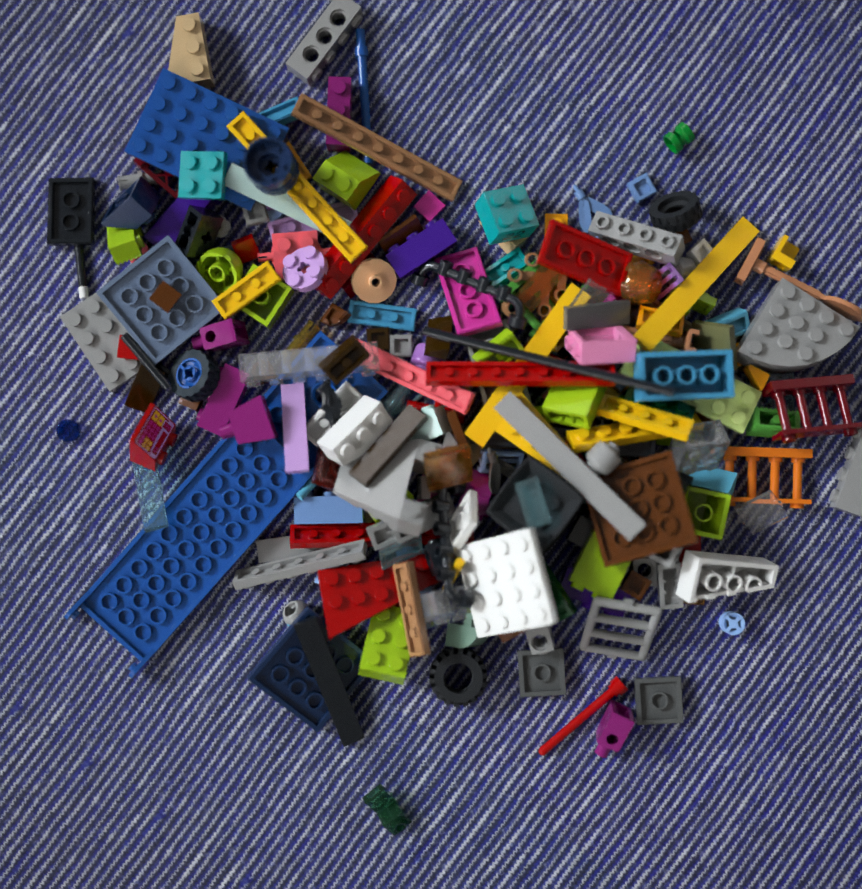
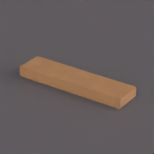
(411, 609)

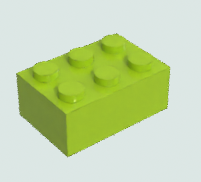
(385, 648)

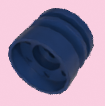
(260, 159)

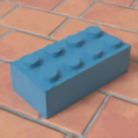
(691, 373)

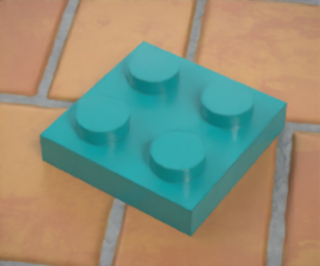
(202, 175)

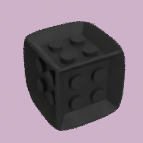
(560, 498)

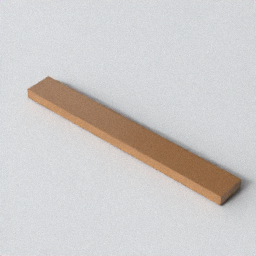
(376, 147)

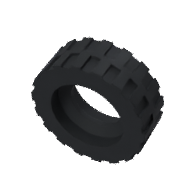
(676, 211)

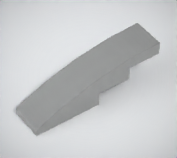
(667, 585)

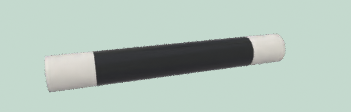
(81, 271)

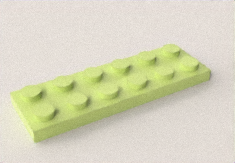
(732, 412)

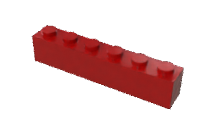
(370, 227)

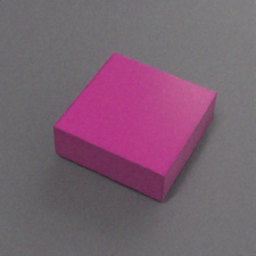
(429, 206)

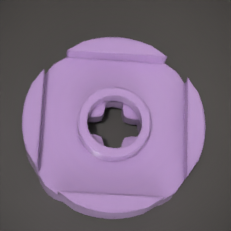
(297, 261)

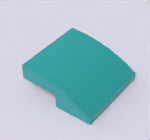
(499, 269)

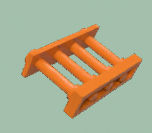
(774, 457)

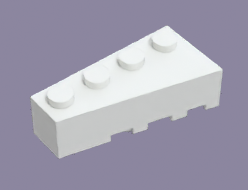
(718, 574)

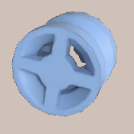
(735, 626)

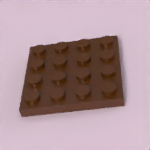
(657, 497)

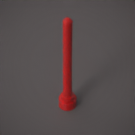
(615, 688)

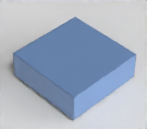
(641, 188)

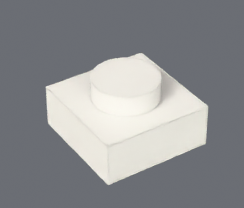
(699, 251)

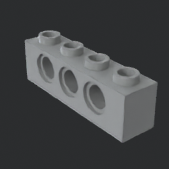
(325, 26)
(638, 238)

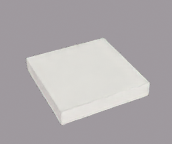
(464, 521)

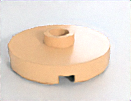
(366, 272)

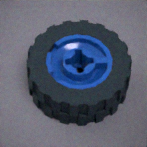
(194, 375)

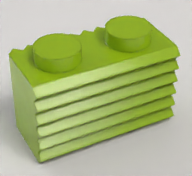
(125, 243)

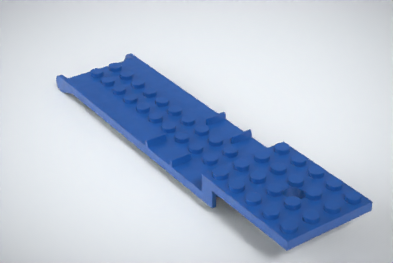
(210, 527)

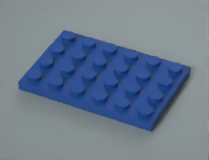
(192, 119)

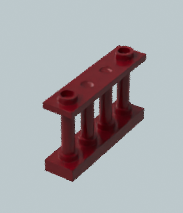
(818, 387)

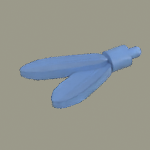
(586, 206)

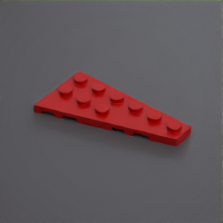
(363, 591)

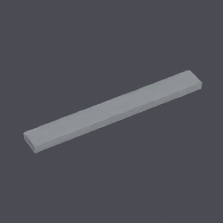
(570, 466)

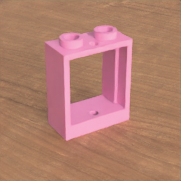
(601, 345)

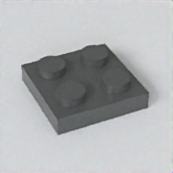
(541, 673)
(658, 700)

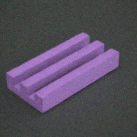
(674, 273)

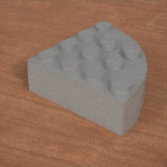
(793, 332)

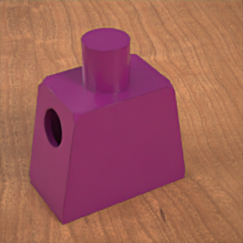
(221, 336)
(250, 422)
(613, 728)

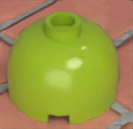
(220, 268)

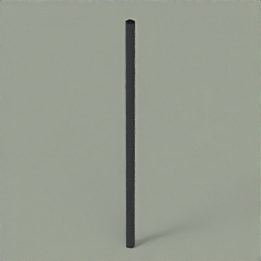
(549, 361)

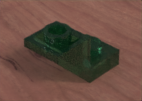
(388, 809)

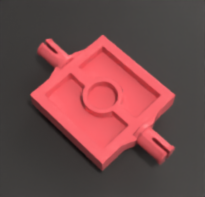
(286, 244)

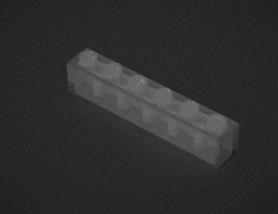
(297, 365)

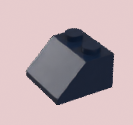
(133, 206)

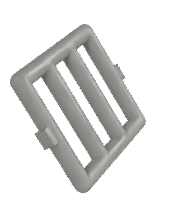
(626, 605)

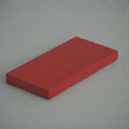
(584, 257)

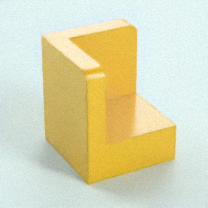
(783, 254)

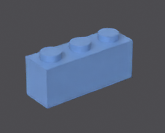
(326, 510)

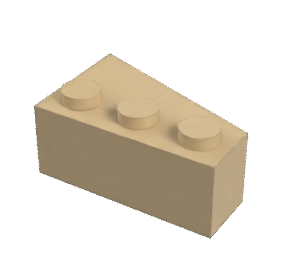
(190, 51)

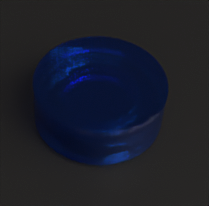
(68, 430)

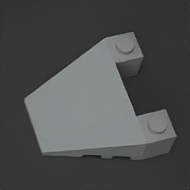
(386, 494)

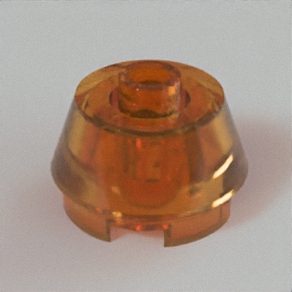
(642, 283)

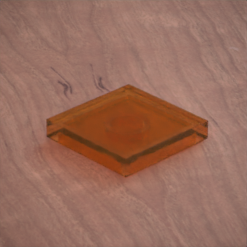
(448, 467)

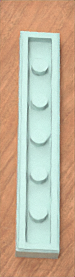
(239, 181)

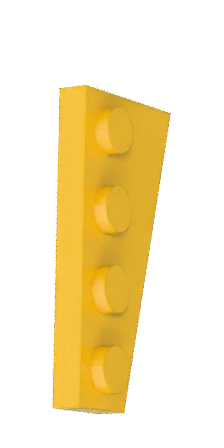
(517, 439)

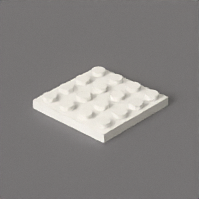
(507, 583)

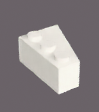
(355, 431)

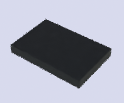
(71, 211)

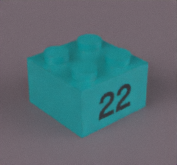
(506, 214)

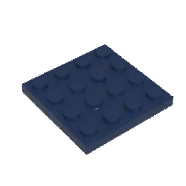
(290, 680)

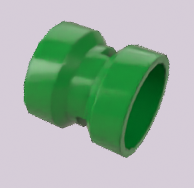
(679, 137)

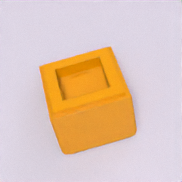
(756, 376)

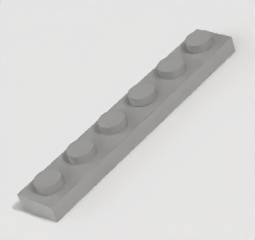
(300, 564)

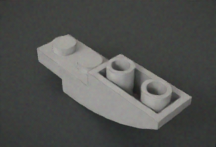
(382, 535)

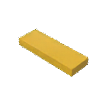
(246, 290)

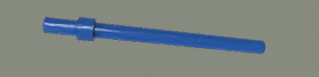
(361, 54)

